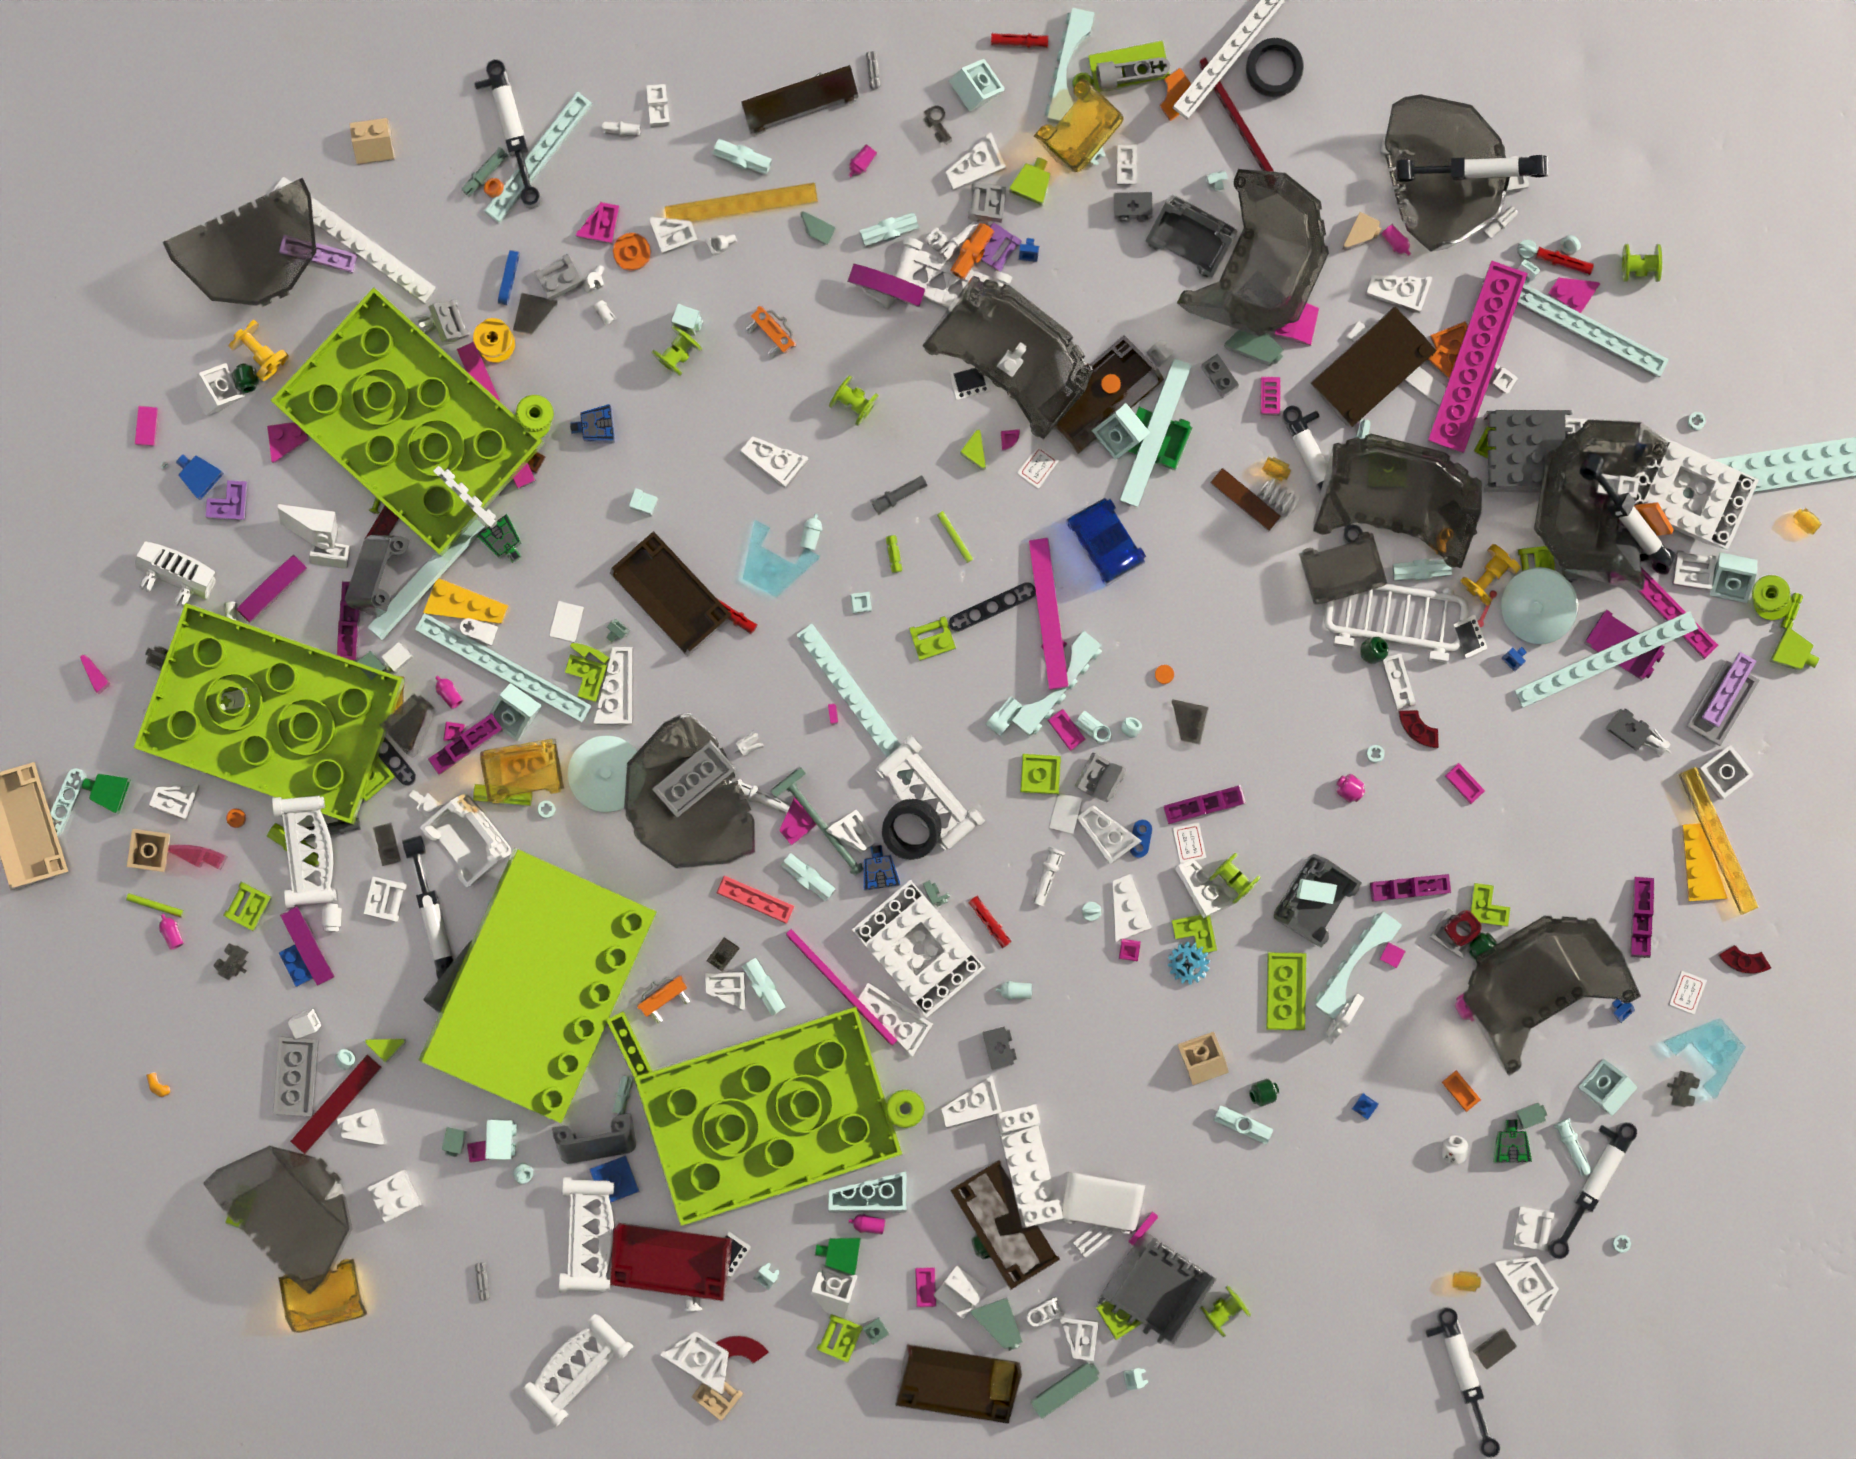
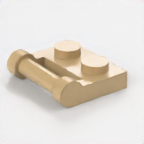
(714, 1401)

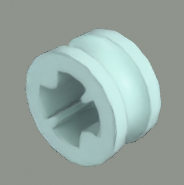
(1700, 425)
(1381, 754)
(550, 813)
(1628, 1244)

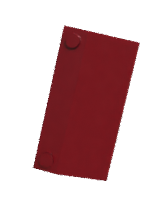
(670, 1261)

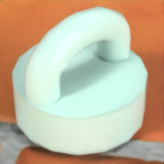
(1570, 244)
(1527, 249)
(1131, 727)
(1091, 911)
(344, 1059)
(523, 1173)

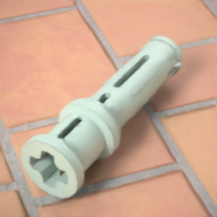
(1570, 1139)

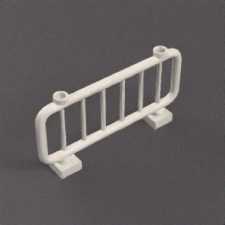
(1437, 655)

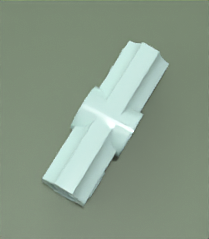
(742, 156)
(889, 229)
(1421, 569)
(808, 877)
(763, 986)
(1255, 1130)

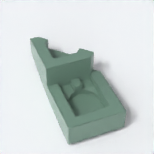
(817, 228)

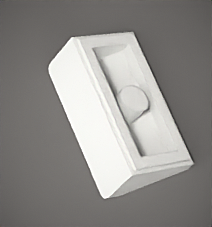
(331, 557)

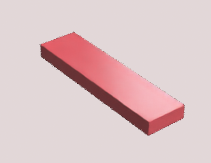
(755, 899)

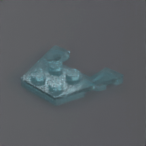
(769, 570)
(1716, 1045)

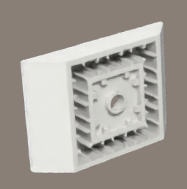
(1717, 499)
(911, 920)

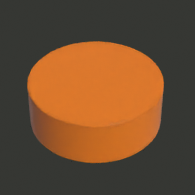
(493, 187)
(1111, 384)
(1164, 674)
(236, 818)

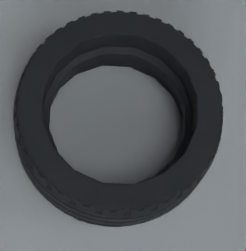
(1280, 45)
(896, 844)

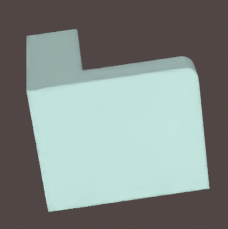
(643, 502)

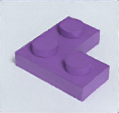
(233, 506)

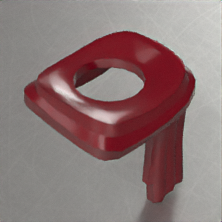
(1467, 916)

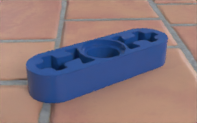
(508, 277)

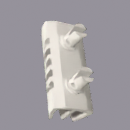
(175, 569)

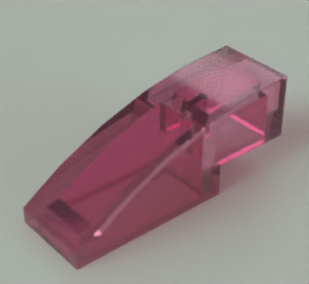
(197, 855)

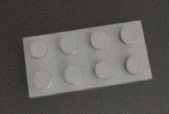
(1708, 730)
(693, 778)
(295, 1076)

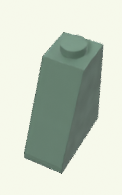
(1259, 348)
(999, 1322)

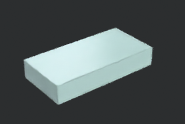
(1316, 891)

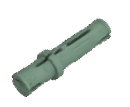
(489, 166)

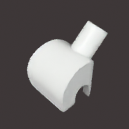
(936, 239)
(720, 243)
(594, 279)

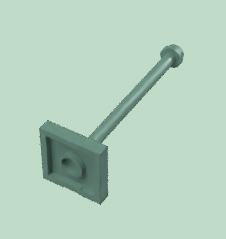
(789, 784)

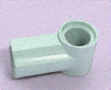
(1002, 719)
(1092, 727)

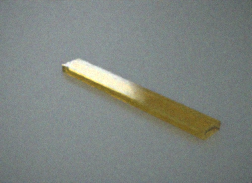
(743, 203)
(1718, 841)

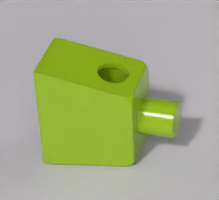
(1032, 182)
(1794, 651)

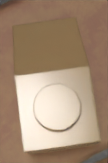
(1362, 231)

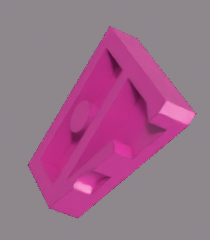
(601, 224)
(1573, 292)
(284, 439)
(796, 823)

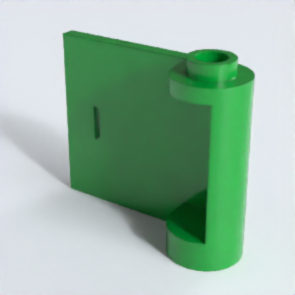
(1173, 442)

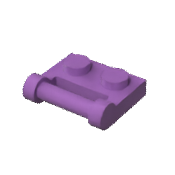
(995, 243)

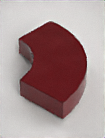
(1417, 729)
(1744, 962)
(743, 1347)

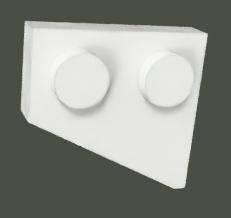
(174, 800)
(853, 832)
(361, 1127)
(1081, 1337)

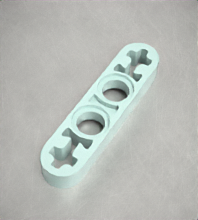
(67, 804)

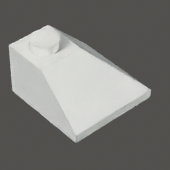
(216, 389)
(833, 1290)

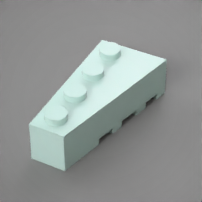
(871, 1196)

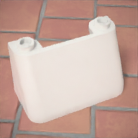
(467, 837)
(1102, 1202)

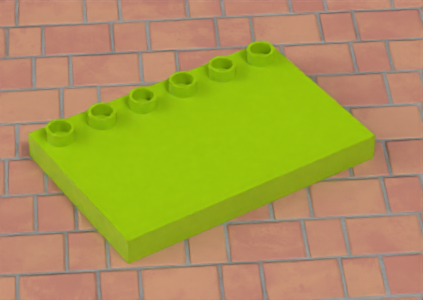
(399, 409)
(307, 721)
(537, 985)
(767, 1115)

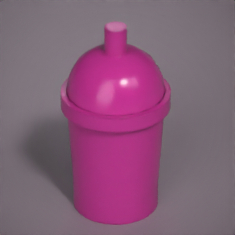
(862, 160)
(1396, 240)
(448, 692)
(170, 932)
(868, 1224)

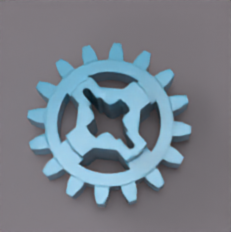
(1178, 964)

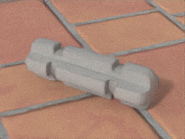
(873, 70)
(482, 1282)

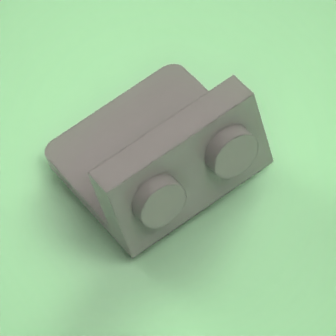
(1100, 778)

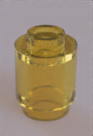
(1276, 468)
(1807, 521)
(1466, 1281)

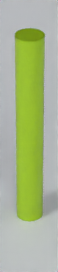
(955, 537)
(154, 905)

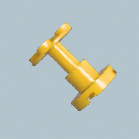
(494, 340)
(263, 355)
(1494, 569)

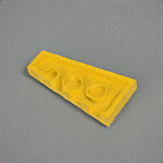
(457, 602)
(1701, 869)

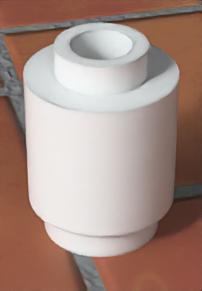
(331, 917)

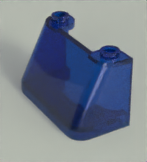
(1106, 541)

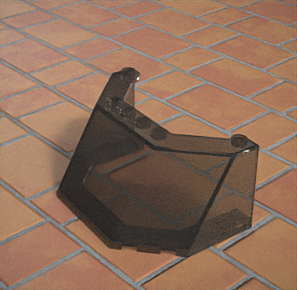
(1272, 260)
(995, 319)
(1402, 491)
(1576, 518)
(1539, 976)

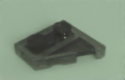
(531, 312)
(1190, 720)

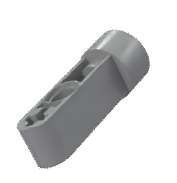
(1111, 74)

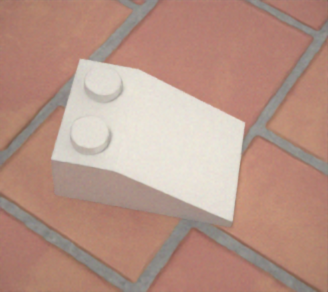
(313, 525)

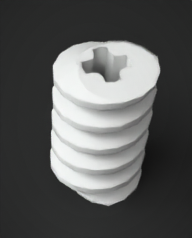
(1279, 496)

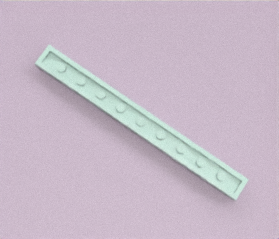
(1592, 330)
(1606, 659)
(503, 667)
(852, 694)

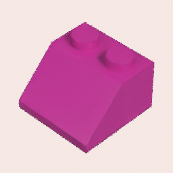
(1301, 330)

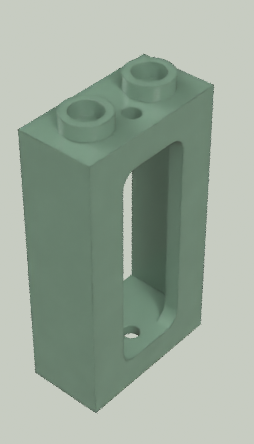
(1065, 1389)

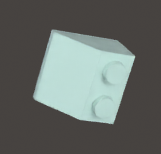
(976, 84)
(1120, 431)
(1734, 577)
(514, 711)
(1608, 1087)
(500, 1139)

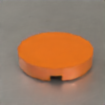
(631, 251)

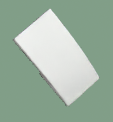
(658, 105)
(1126, 164)
(1502, 379)
(1621, 485)

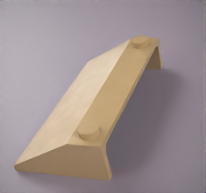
(27, 832)

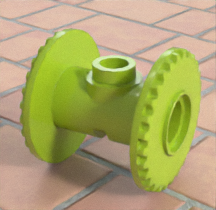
(1649, 263)
(678, 351)
(854, 397)
(536, 407)
(1769, 587)
(1235, 878)
(893, 1108)
(1223, 1309)

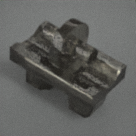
(233, 964)
(1681, 1088)

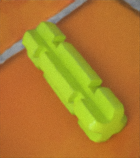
(894, 555)
(1791, 615)

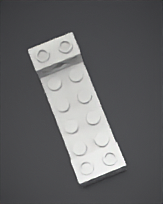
(1028, 1166)

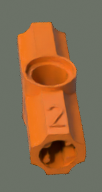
(972, 251)

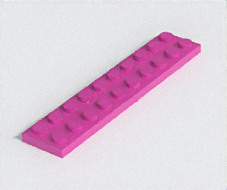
(1477, 357)

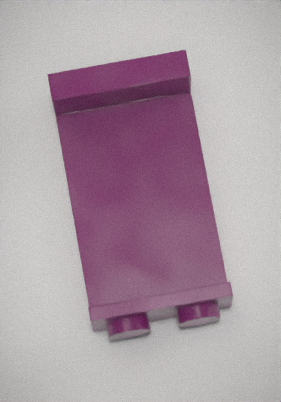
(1612, 631)

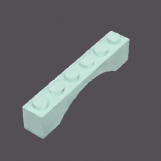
(1079, 28)
(1082, 652)
(1334, 997)

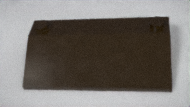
(800, 99)
(1373, 367)
(1137, 379)
(670, 593)
(994, 1215)
(953, 1384)

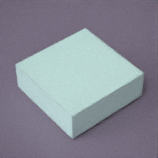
(861, 602)

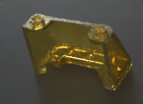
(1081, 129)
(521, 769)
(333, 1303)

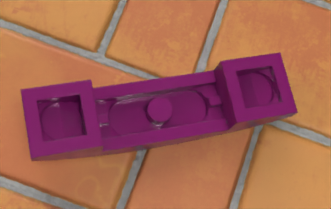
(886, 284)

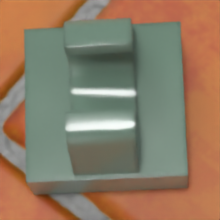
(617, 630)

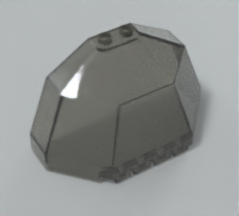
(1435, 205)
(242, 255)
(707, 833)
(291, 1207)

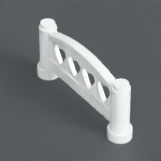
(914, 259)
(906, 758)
(293, 812)
(578, 1276)
(609, 1345)

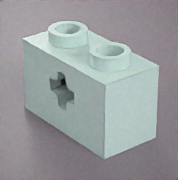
(687, 319)

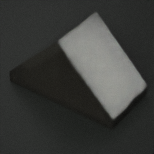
(723, 954)

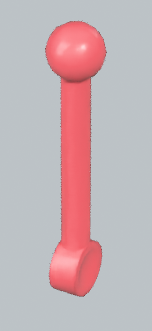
(1493, 594)

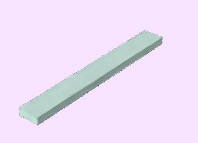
(539, 155)
(1157, 427)
(422, 582)

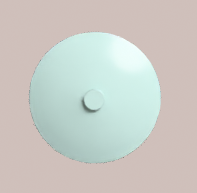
(1539, 605)
(599, 772)

